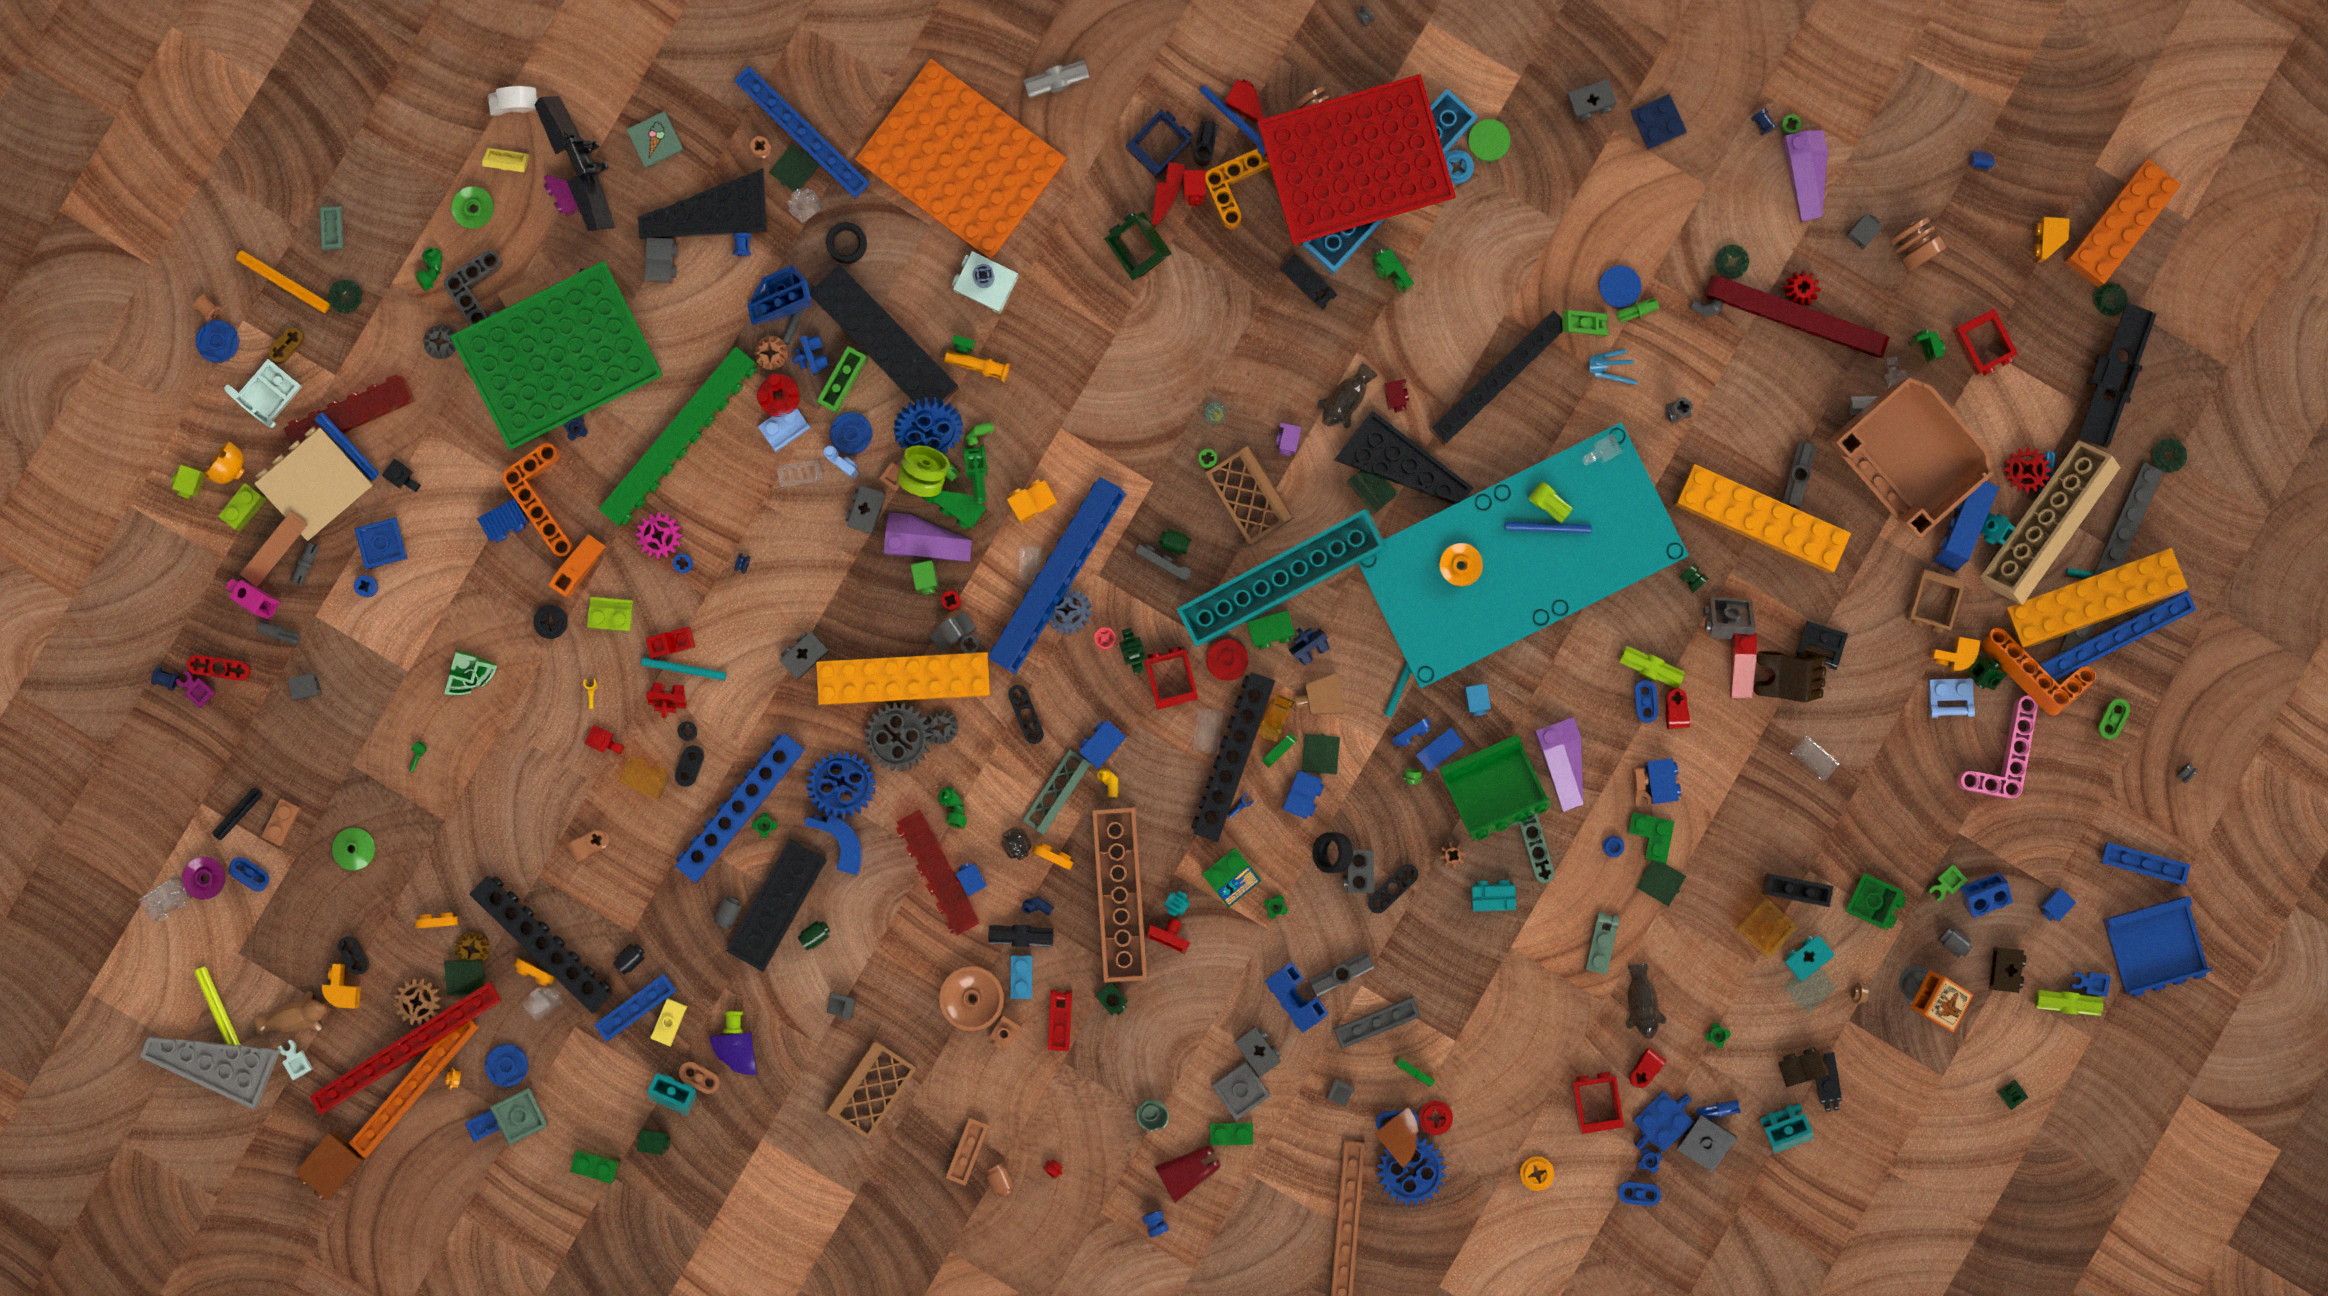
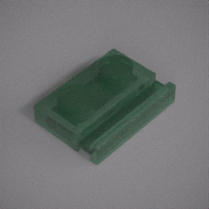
(1372, 490)

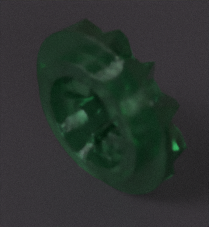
(1732, 251)
(342, 287)
(2101, 295)
(2179, 455)

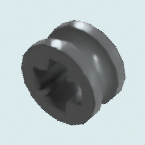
(1364, 16)
(975, 641)
(2186, 772)

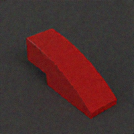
(1167, 192)

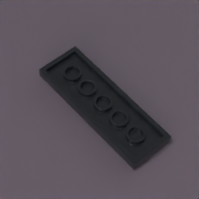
(776, 905)

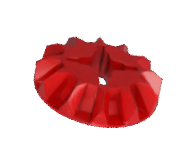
(1443, 1124)

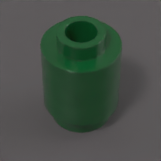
(1174, 541)
(814, 935)

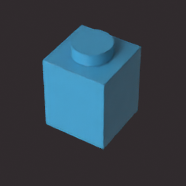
(1477, 699)

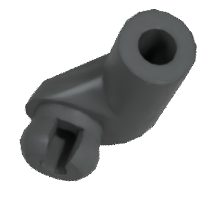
(1707, 310)

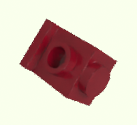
(1396, 395)

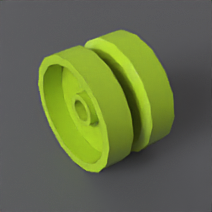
(923, 471)

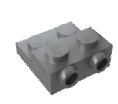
(1729, 616)

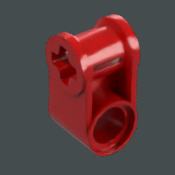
(1677, 714)
(1648, 1064)

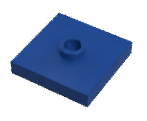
(381, 543)

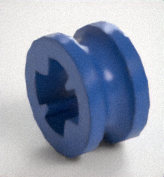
(687, 559)

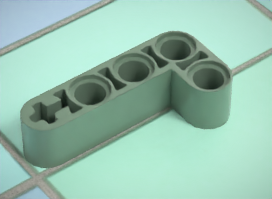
(1530, 844)

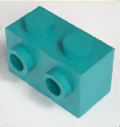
(672, 1094)

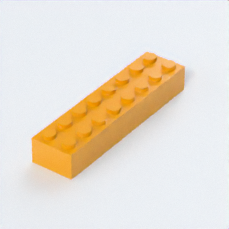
(1762, 519)
(2096, 599)
(903, 678)

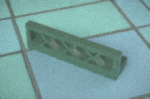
(1064, 795)

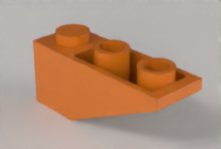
(577, 566)

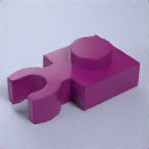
(197, 690)

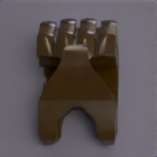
(1794, 678)

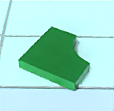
(1413, 1071)

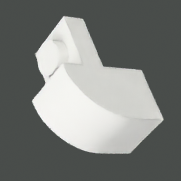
(512, 99)

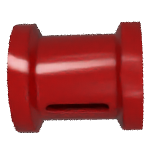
(949, 594)

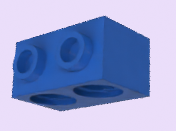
(1986, 894)

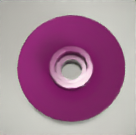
(193, 878)

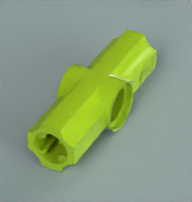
(1652, 667)
(2068, 1002)

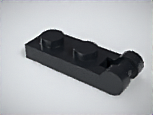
(1307, 281)

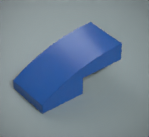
(1440, 749)

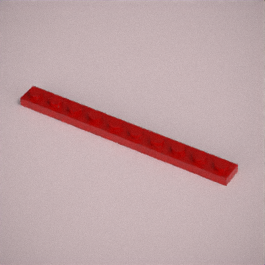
(405, 1048)

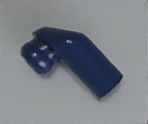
(1036, 903)

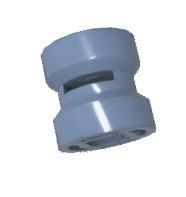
(986, 279)

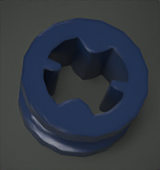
(742, 563)

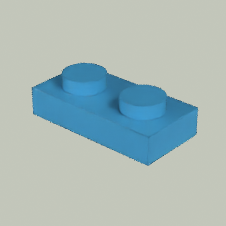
(1021, 977)

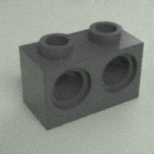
(1366, 871)

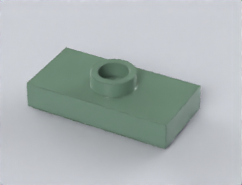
(331, 228)

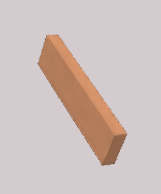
(273, 549)

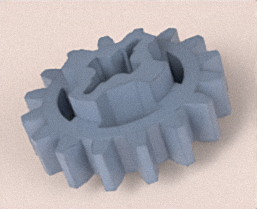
(1076, 617)

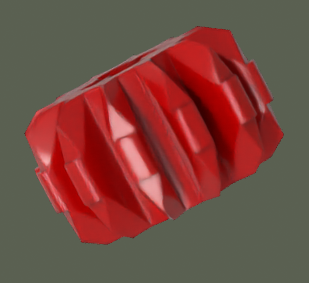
(1800, 279)

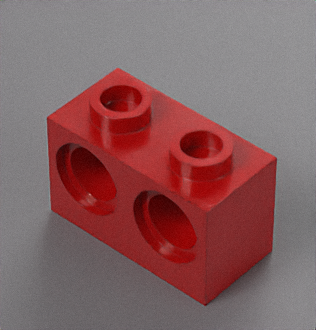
(1194, 187)

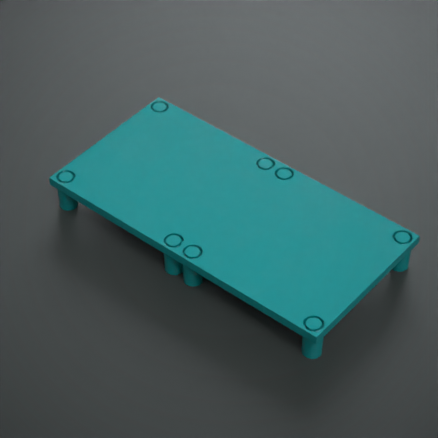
(1525, 575)

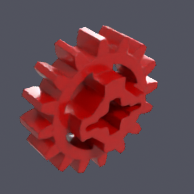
(2034, 463)

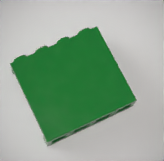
(1495, 788)

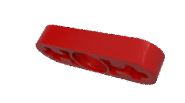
(204, 659)

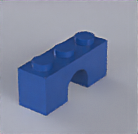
(1303, 1012)

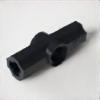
(1021, 936)

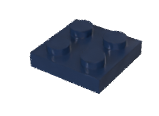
(1658, 122)

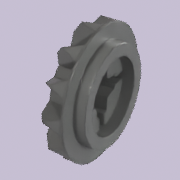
(432, 349)
(949, 731)

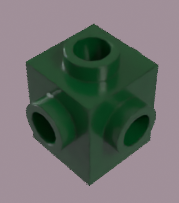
(1986, 672)

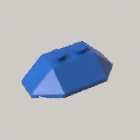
(779, 296)

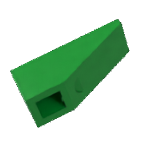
(959, 506)

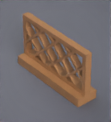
(1263, 482)
(853, 1081)

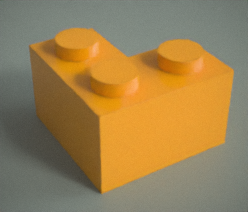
(1031, 502)

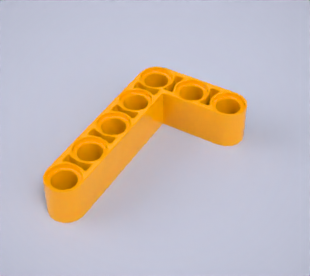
(1226, 180)

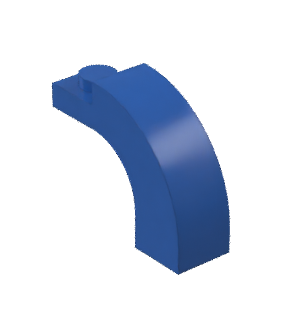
(850, 846)

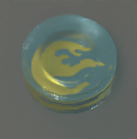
(1214, 413)

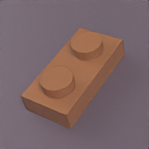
(281, 822)

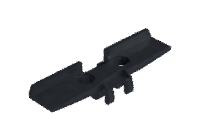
(584, 186)
(2131, 337)

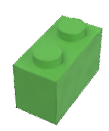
(925, 577)

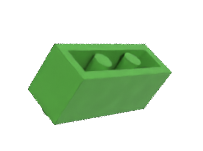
(842, 380)

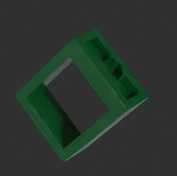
(1123, 254)

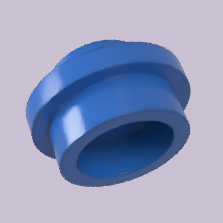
(1613, 846)

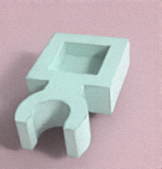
(296, 1063)

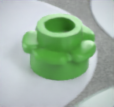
(1412, 776)

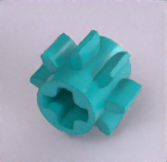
(1177, 903)

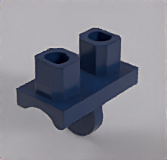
(1306, 641)

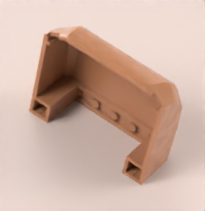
(1914, 454)

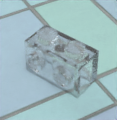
(543, 1002)

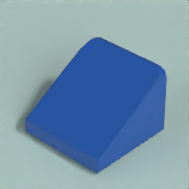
(1981, 160)

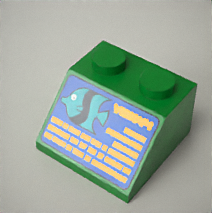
(1231, 877)

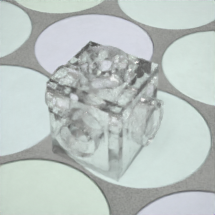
(804, 204)

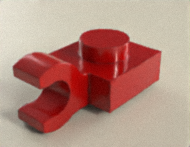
(601, 740)

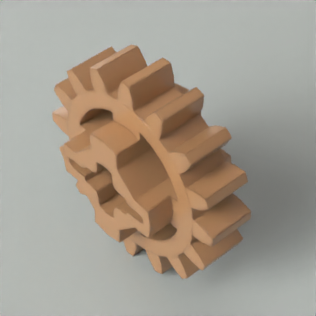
(419, 993)

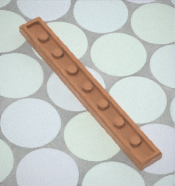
(1347, 1218)

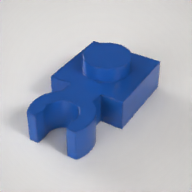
(2094, 983)

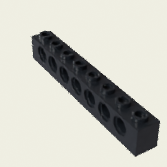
(1498, 378)
(1264, 687)
(483, 896)

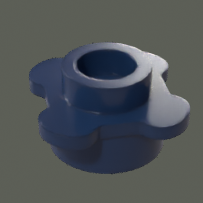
(572, 434)

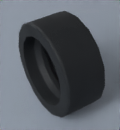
(846, 226)
(1345, 852)

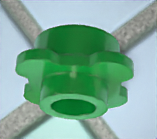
(764, 831)
(1272, 912)
(1711, 1036)

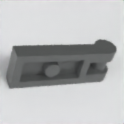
(1164, 562)

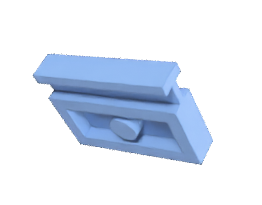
(784, 429)

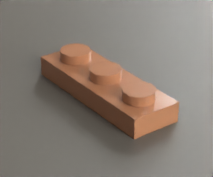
(967, 1151)

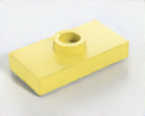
(505, 160)
(669, 1022)

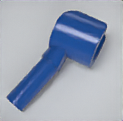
(1240, 806)

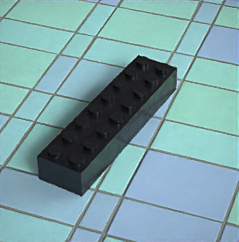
(881, 338)

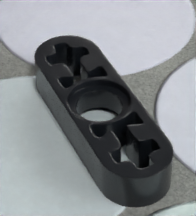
(1026, 732)
(1385, 904)

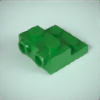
(1388, 266)
(1876, 902)

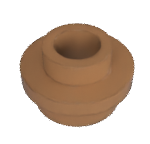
(1859, 993)

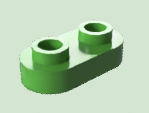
(2114, 720)

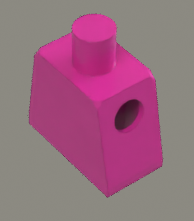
(252, 598)

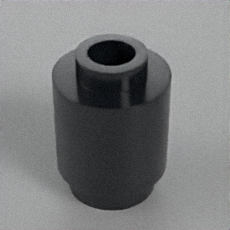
(629, 958)

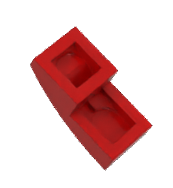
(670, 642)

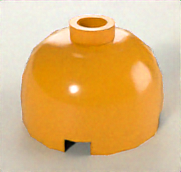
(226, 464)

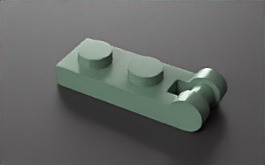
(1602, 943)

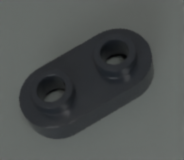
(690, 766)

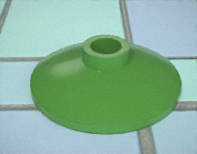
(465, 200)
(363, 845)

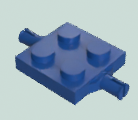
(1663, 1121)

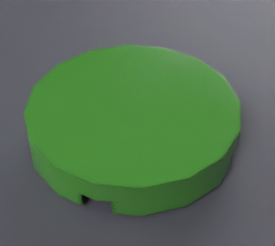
(1489, 140)

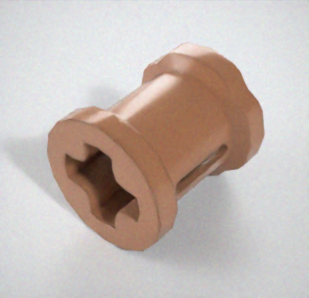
(763, 142)
(206, 308)

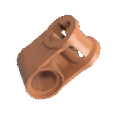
(585, 846)

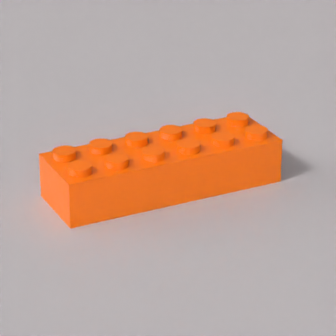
(2122, 223)

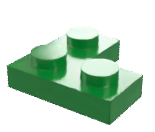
(1657, 831)

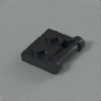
(1823, 638)

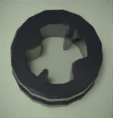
(691, 726)

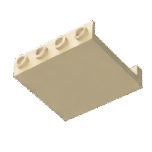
(313, 481)

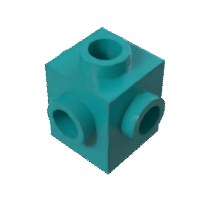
(1996, 529)

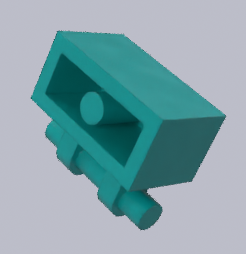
(1788, 1132)

